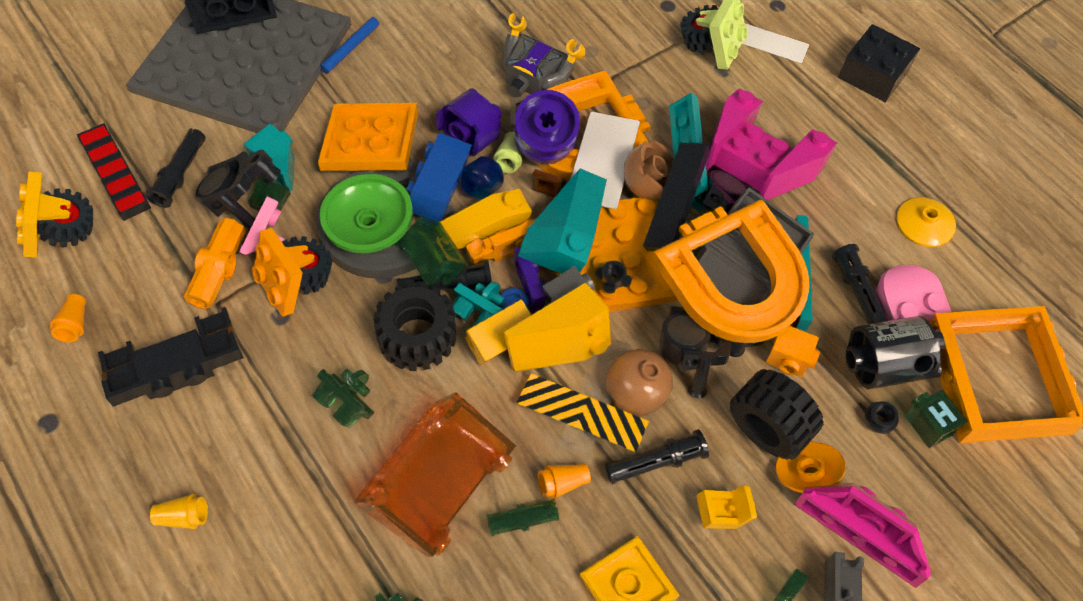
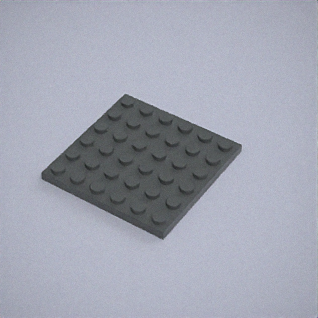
(245, 71)

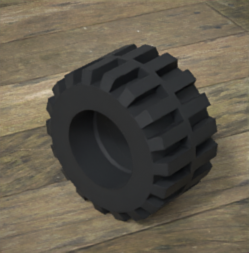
(409, 305)
(776, 414)

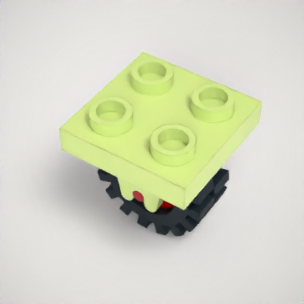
(717, 30)

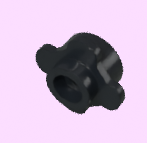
(616, 269)

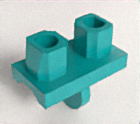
(469, 300)

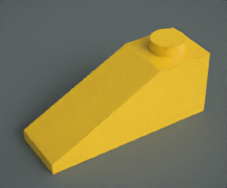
(487, 217)

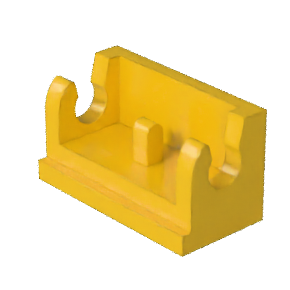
(488, 337)

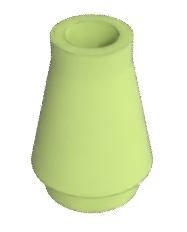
(508, 154)

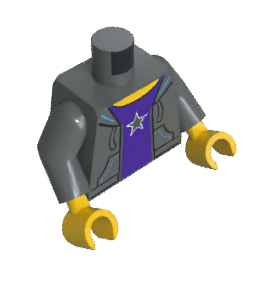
(534, 64)

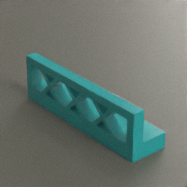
(687, 128)

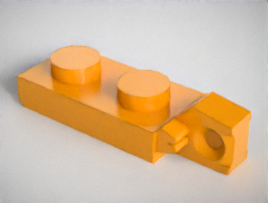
(499, 245)

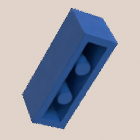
(438, 176)

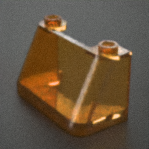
(435, 473)

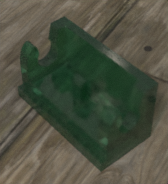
(433, 251)

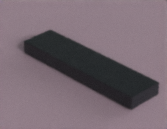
(677, 195)

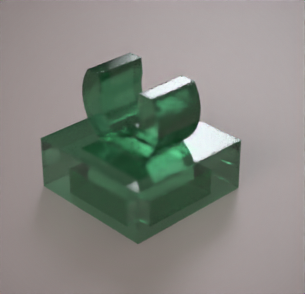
(274, 191)

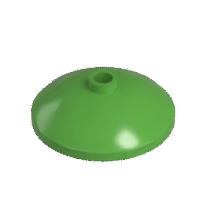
(366, 201)

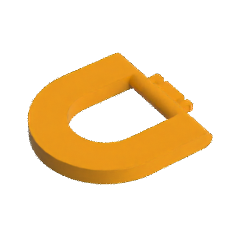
(590, 92)
(707, 304)

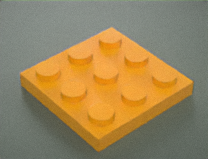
(369, 137)

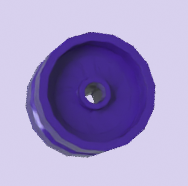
(548, 110)

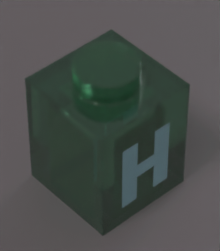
(935, 418)

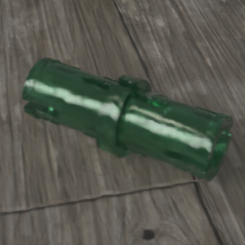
(522, 517)

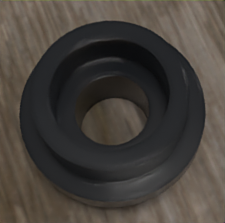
(885, 410)

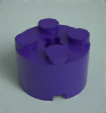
(471, 120)

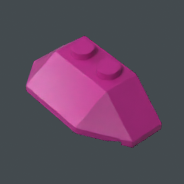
(870, 526)

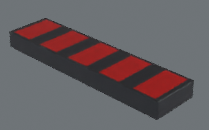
(113, 172)

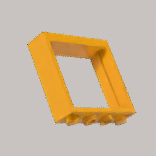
(1048, 355)

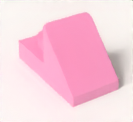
(267, 216)

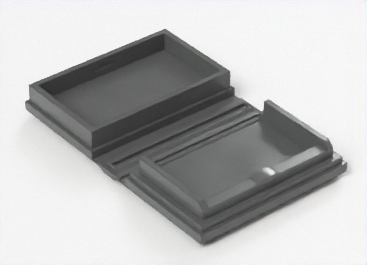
(734, 264)

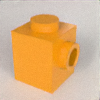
(794, 351)

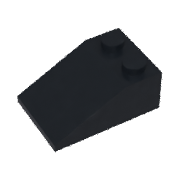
(222, 14)

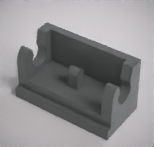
(843, 578)

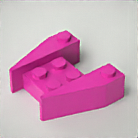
(761, 158)

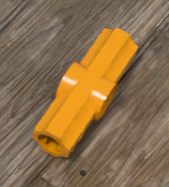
(215, 264)

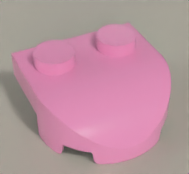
(911, 292)

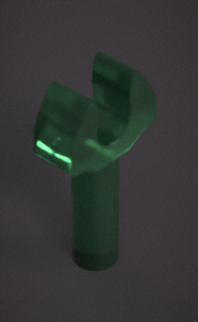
(792, 586)

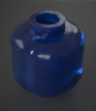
(482, 177)

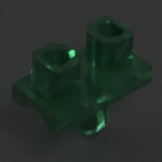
(333, 388)

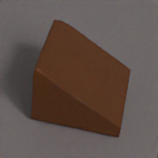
(547, 183)

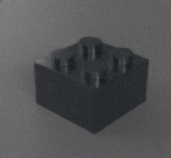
(878, 62)

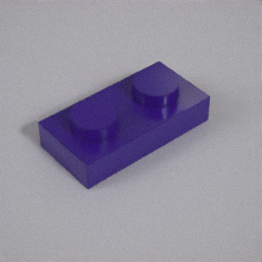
(530, 282)

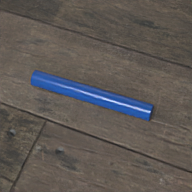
(349, 45)

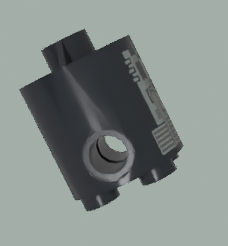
(894, 352)

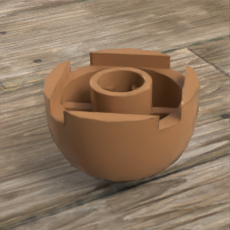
(647, 169)
(639, 382)

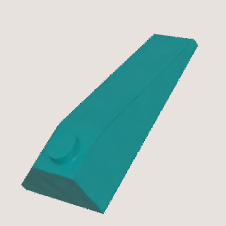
(567, 226)

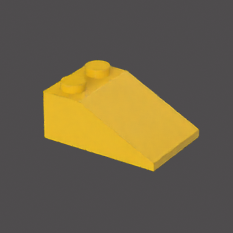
(561, 332)

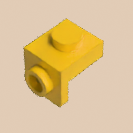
(726, 508)

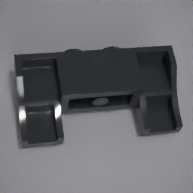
(170, 363)

